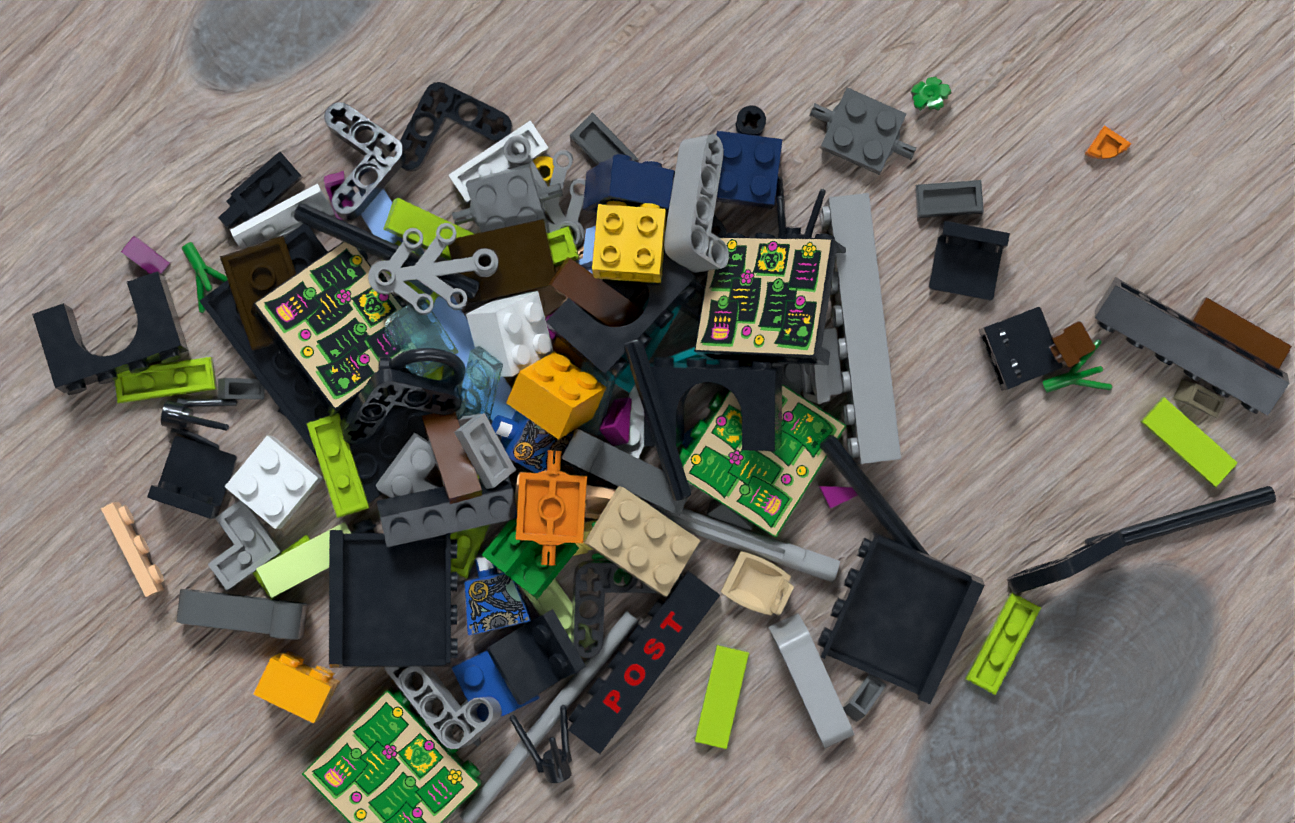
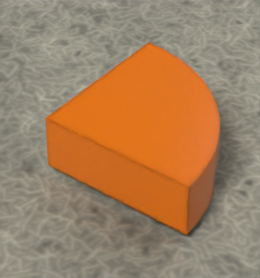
(1107, 145)

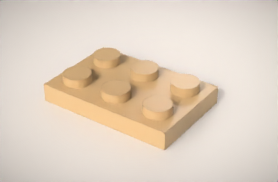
(642, 541)

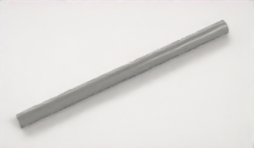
(548, 719)

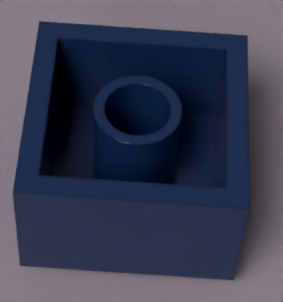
(749, 169)
(627, 182)

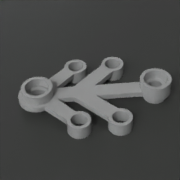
(559, 173)
(427, 271)

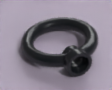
(426, 354)

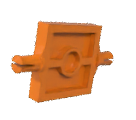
(551, 507)

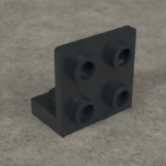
(967, 260)
(1020, 348)
(194, 478)
(535, 657)

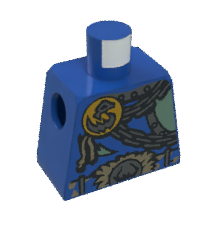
(527, 441)
(493, 600)

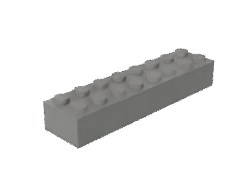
(861, 331)

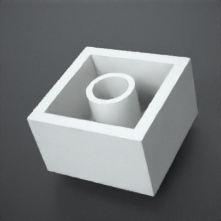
(512, 330)
(274, 482)

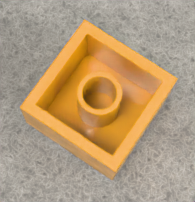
(556, 395)
(297, 686)

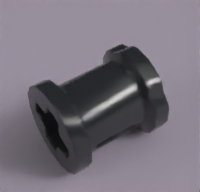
(753, 112)

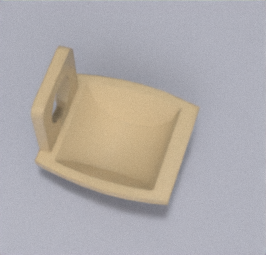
(758, 584)

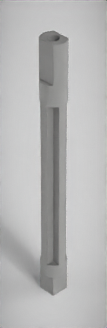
(751, 542)

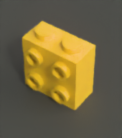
(629, 242)

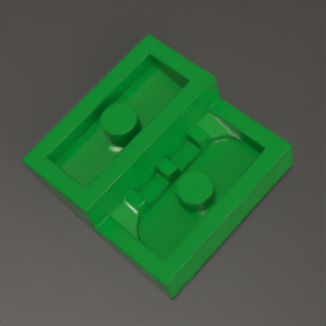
(523, 560)

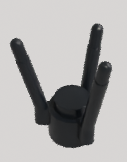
(783, 229)
(179, 416)
(555, 761)

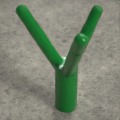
(200, 270)
(1075, 378)

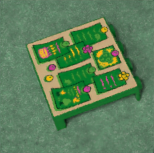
(758, 483)
(392, 768)

